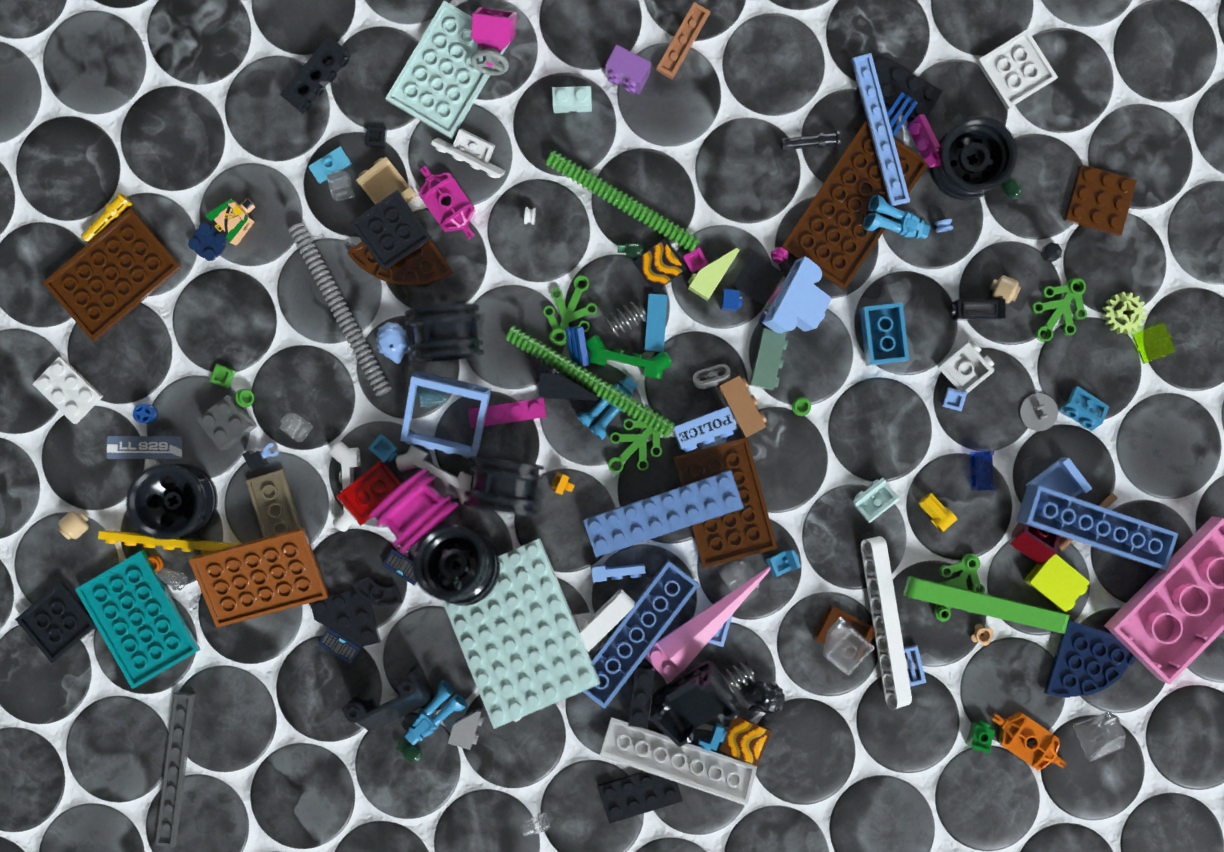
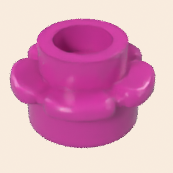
(779, 255)

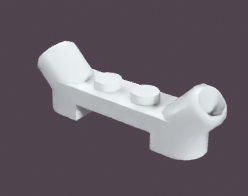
(417, 458)
(348, 459)

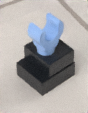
(257, 459)

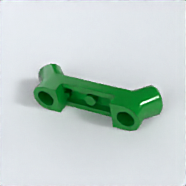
(652, 368)

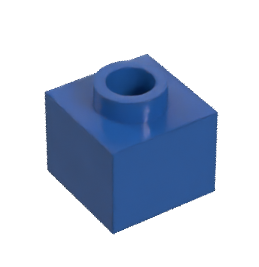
(731, 300)

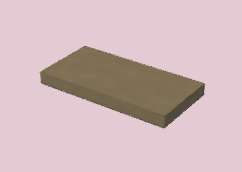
(273, 503)

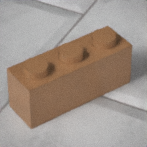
(742, 406)

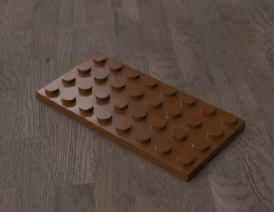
(833, 222)

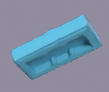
(333, 161)

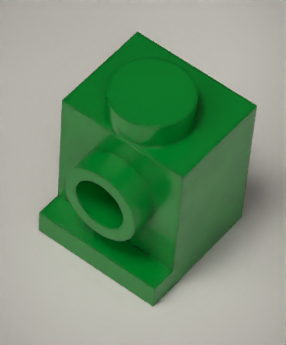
(974, 736)

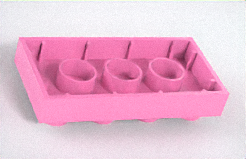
(1177, 607)

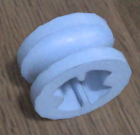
(943, 225)

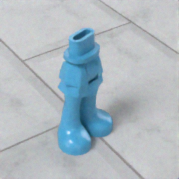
(906, 223)
(627, 385)
(425, 722)

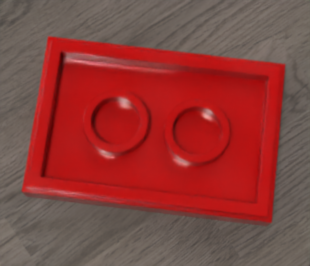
(369, 492)

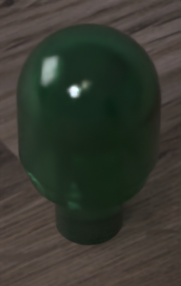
(1012, 188)
(631, 249)
(410, 752)

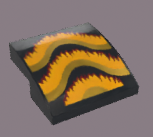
(660, 265)

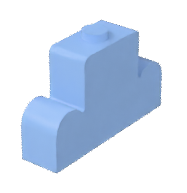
(798, 300)

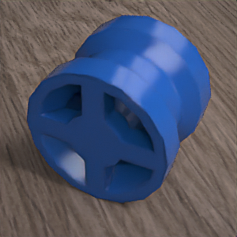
(140, 413)

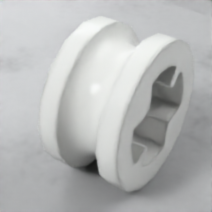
(530, 215)

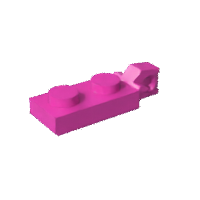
(925, 140)

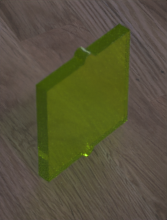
(1153, 343)

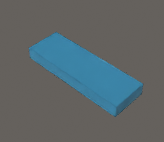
(656, 322)

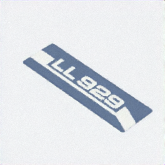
(144, 447)

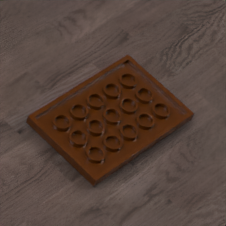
(112, 275)
(737, 532)

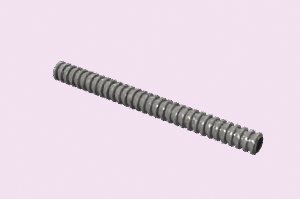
(339, 308)

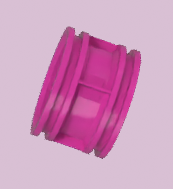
(413, 510)

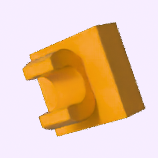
(560, 483)

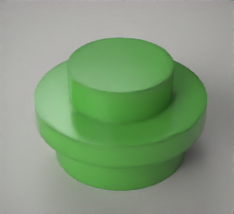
(244, 398)
(801, 406)

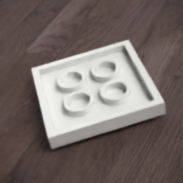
(1017, 69)

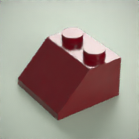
(1034, 542)

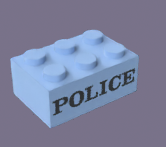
(704, 429)

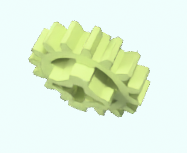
(1123, 304)

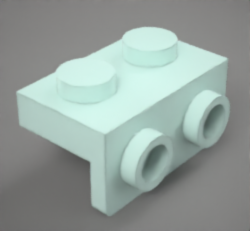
(875, 500)

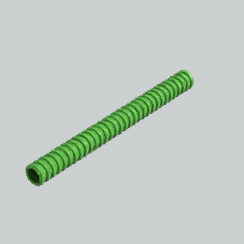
(592, 382)

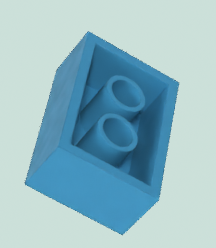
(884, 334)

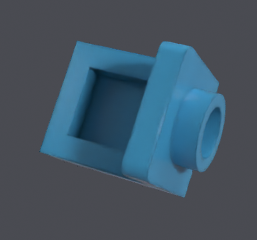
(384, 449)
(783, 562)
(717, 735)

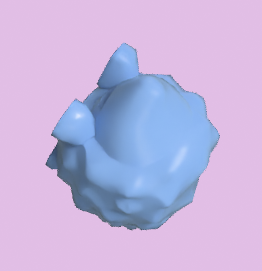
(392, 341)

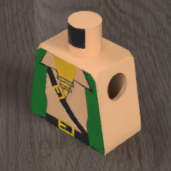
(232, 219)

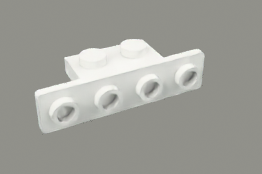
(471, 150)

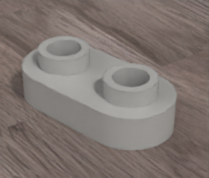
(712, 376)

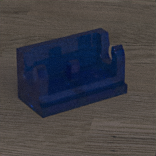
(982, 470)

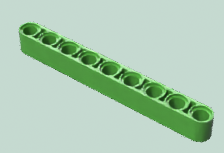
(986, 604)

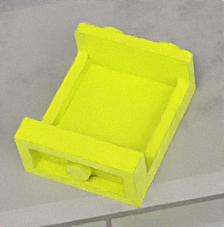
(1058, 582)

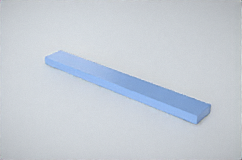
(880, 130)

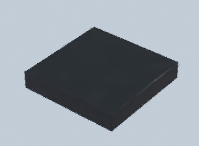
(758, 279)

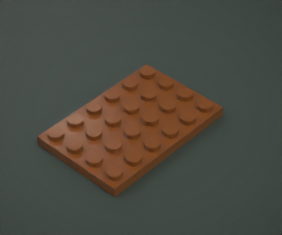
(259, 577)

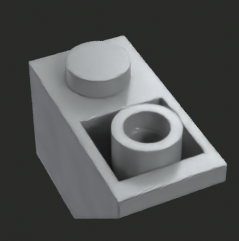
(465, 728)

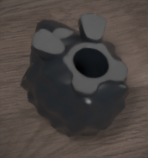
(765, 697)

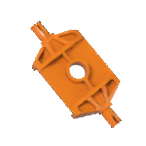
(1016, 732)

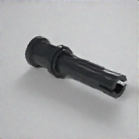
(820, 140)

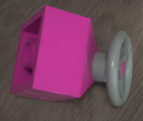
(492, 32)

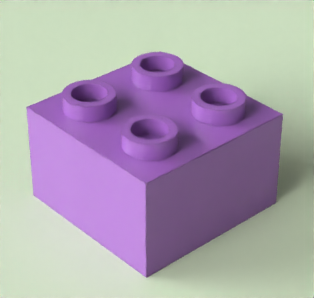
(627, 70)

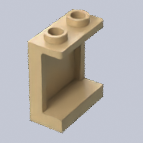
(384, 180)

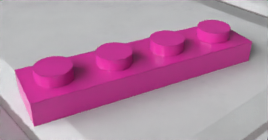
(510, 412)

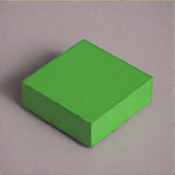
(222, 376)

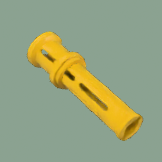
(111, 211)

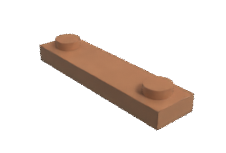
(683, 40)

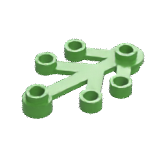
(1061, 307)
(568, 314)
(639, 441)
(959, 581)

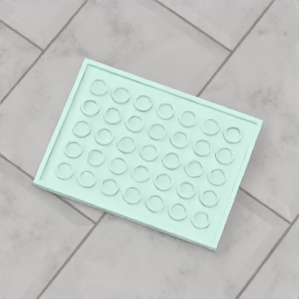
(522, 639)

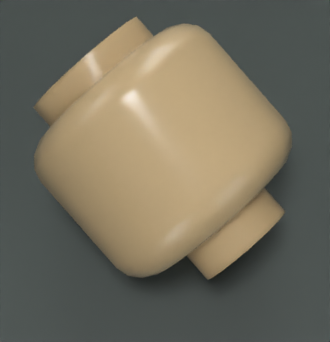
(1005, 288)
(73, 525)

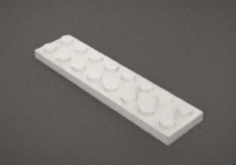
(683, 764)

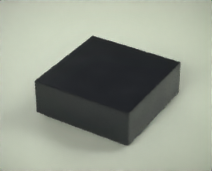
(376, 137)

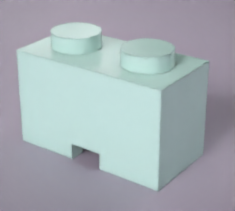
(572, 99)

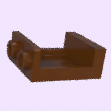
(832, 615)

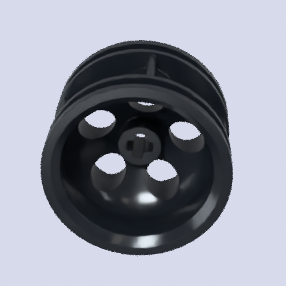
(151, 519)

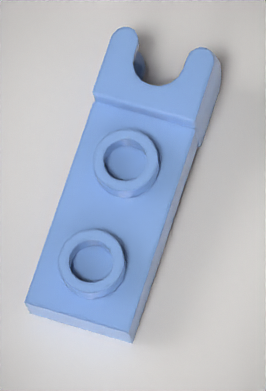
(600, 572)

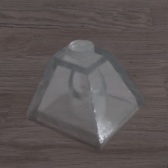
(846, 646)
(1100, 735)

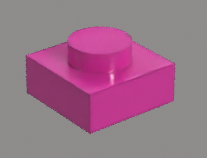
(695, 260)

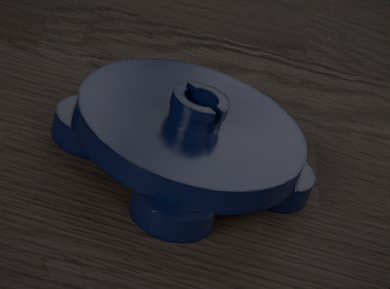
(208, 242)

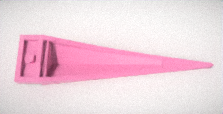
(679, 647)

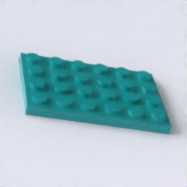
(137, 619)

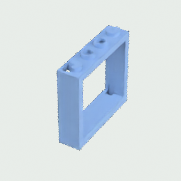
(450, 386)

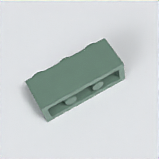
(768, 359)

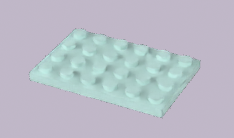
(439, 78)

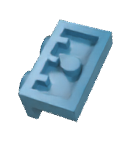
(1085, 409)

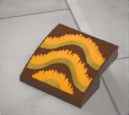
(746, 740)

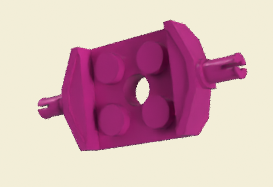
(450, 217)

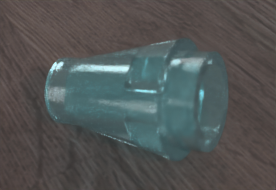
(432, 398)

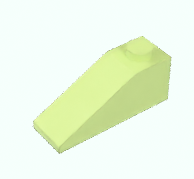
(710, 276)

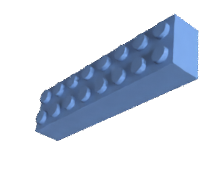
(663, 513)
(1097, 527)
(639, 630)

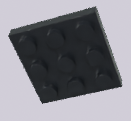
(390, 230)
(56, 622)

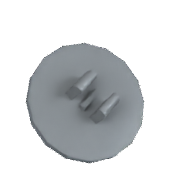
(1038, 412)

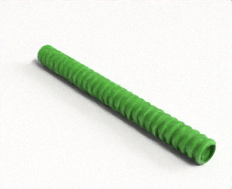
(623, 202)

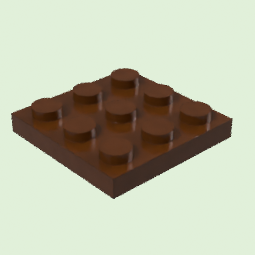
(1100, 200)

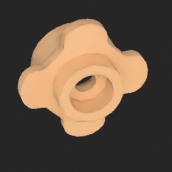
(985, 640)

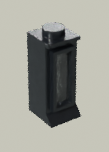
(978, 310)

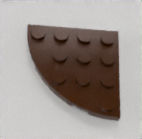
(416, 269)

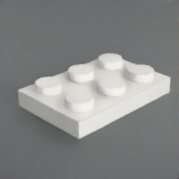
(67, 390)

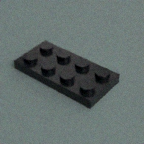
(896, 80)
(637, 795)

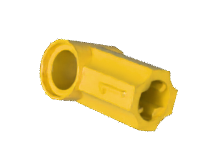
(939, 515)

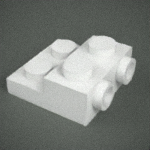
(967, 367)

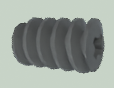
(626, 317)
(739, 675)

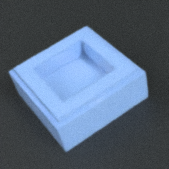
(954, 399)

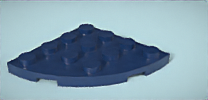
(1086, 662)

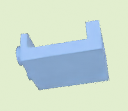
(1062, 478)

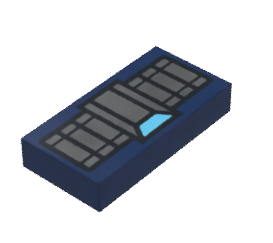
(400, 566)
(339, 646)

